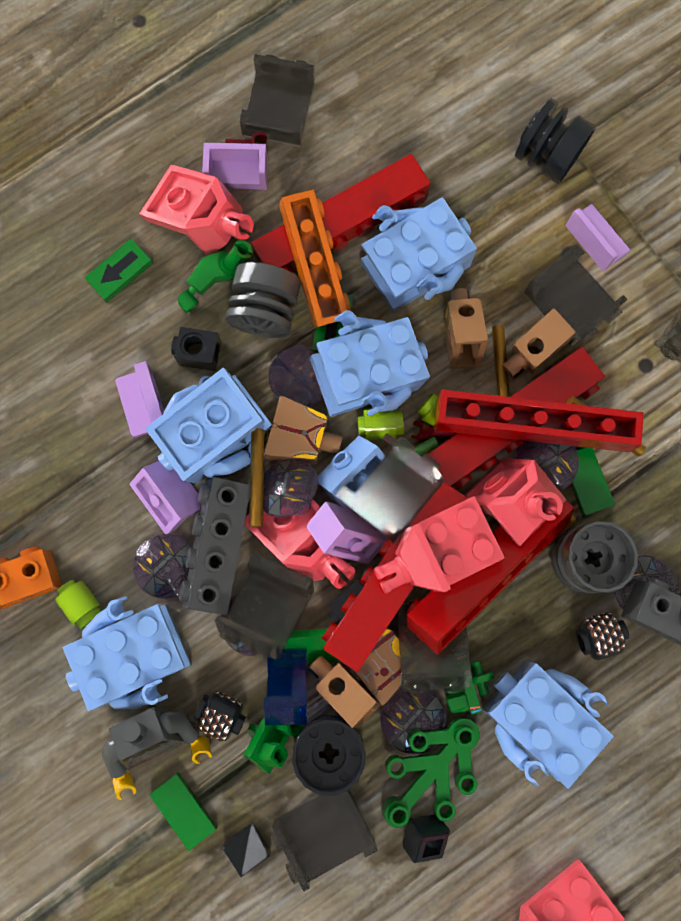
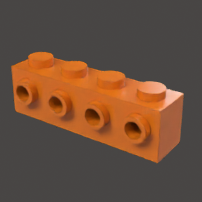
(313, 257)
(27, 576)

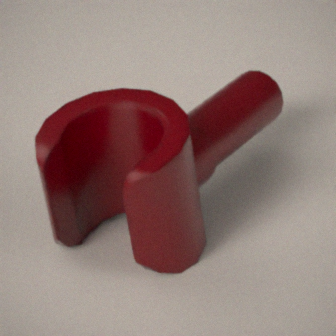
(256, 137)
(427, 431)

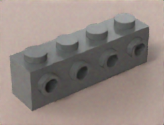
(216, 546)
(655, 609)

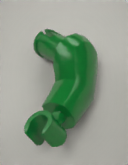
(211, 270)

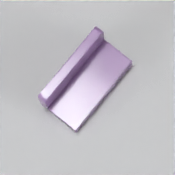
(597, 237)
(140, 398)
(165, 496)

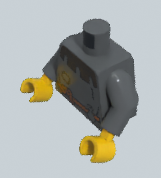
(146, 738)

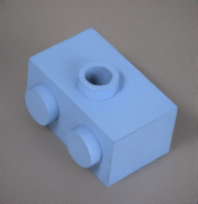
(350, 468)

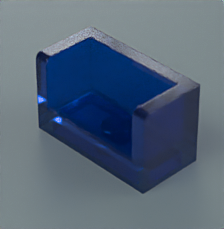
(287, 689)

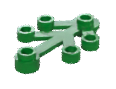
(434, 768)

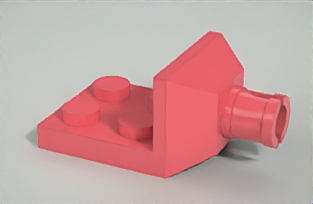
(198, 208)
(518, 497)
(297, 548)
(442, 550)
(570, 897)

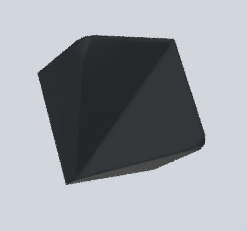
(425, 838)
(246, 849)

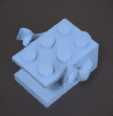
(418, 253)
(369, 366)
(208, 428)
(125, 656)
(547, 722)

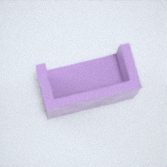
(237, 164)
(345, 534)

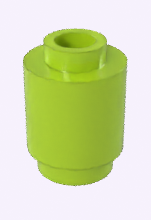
(379, 424)
(77, 603)

